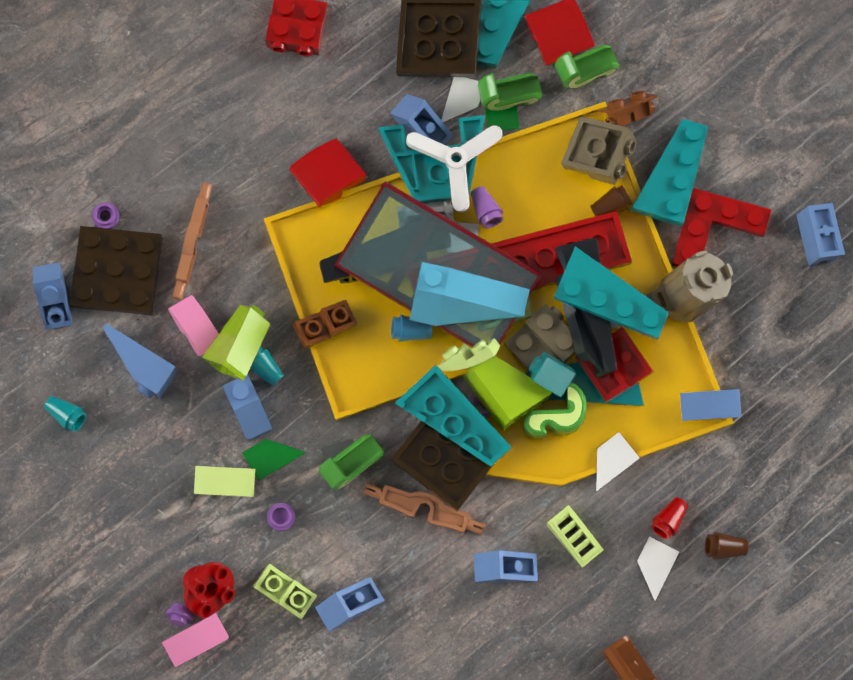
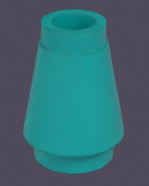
(266, 367)
(66, 414)

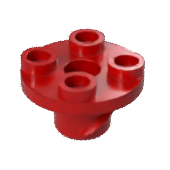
(208, 588)

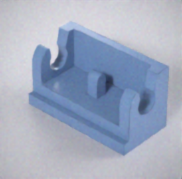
(820, 234)

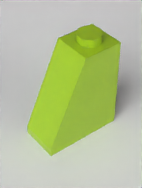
(238, 342)
(505, 390)

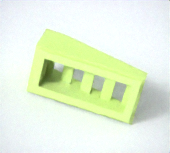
(553, 524)

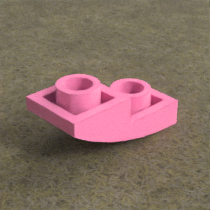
(194, 323)
(195, 640)

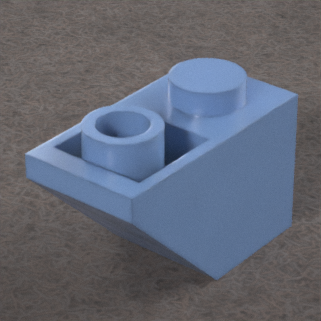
(52, 295)

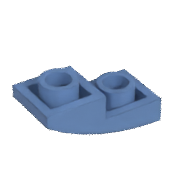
(710, 405)

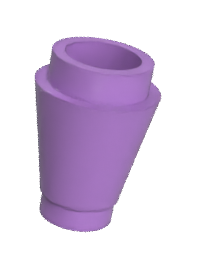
(486, 209)

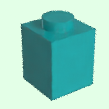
(551, 373)

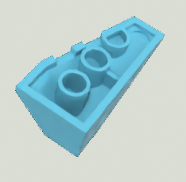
(456, 297)

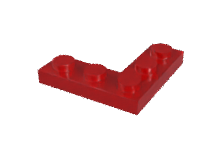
(711, 208)

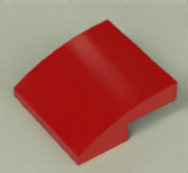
(559, 30)
(327, 172)
(630, 367)

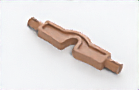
(189, 249)
(409, 505)

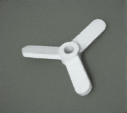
(457, 170)

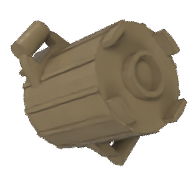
(693, 287)

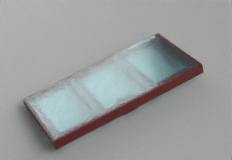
(404, 233)

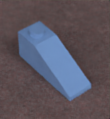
(146, 368)

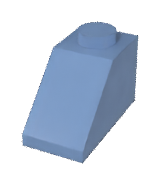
(421, 119)
(247, 408)
(505, 567)
(349, 604)

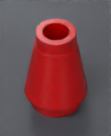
(669, 518)

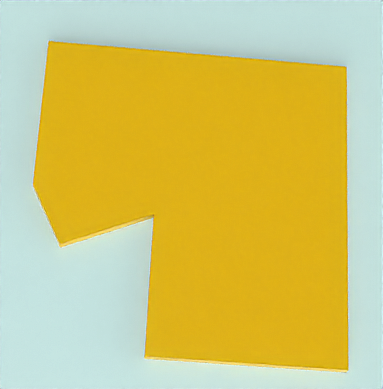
(535, 194)

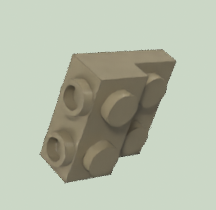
(599, 150)
(542, 333)

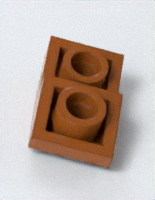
(325, 324)

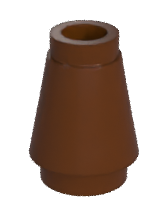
(614, 200)
(725, 546)

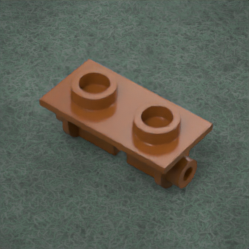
(638, 105)

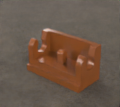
(627, 661)

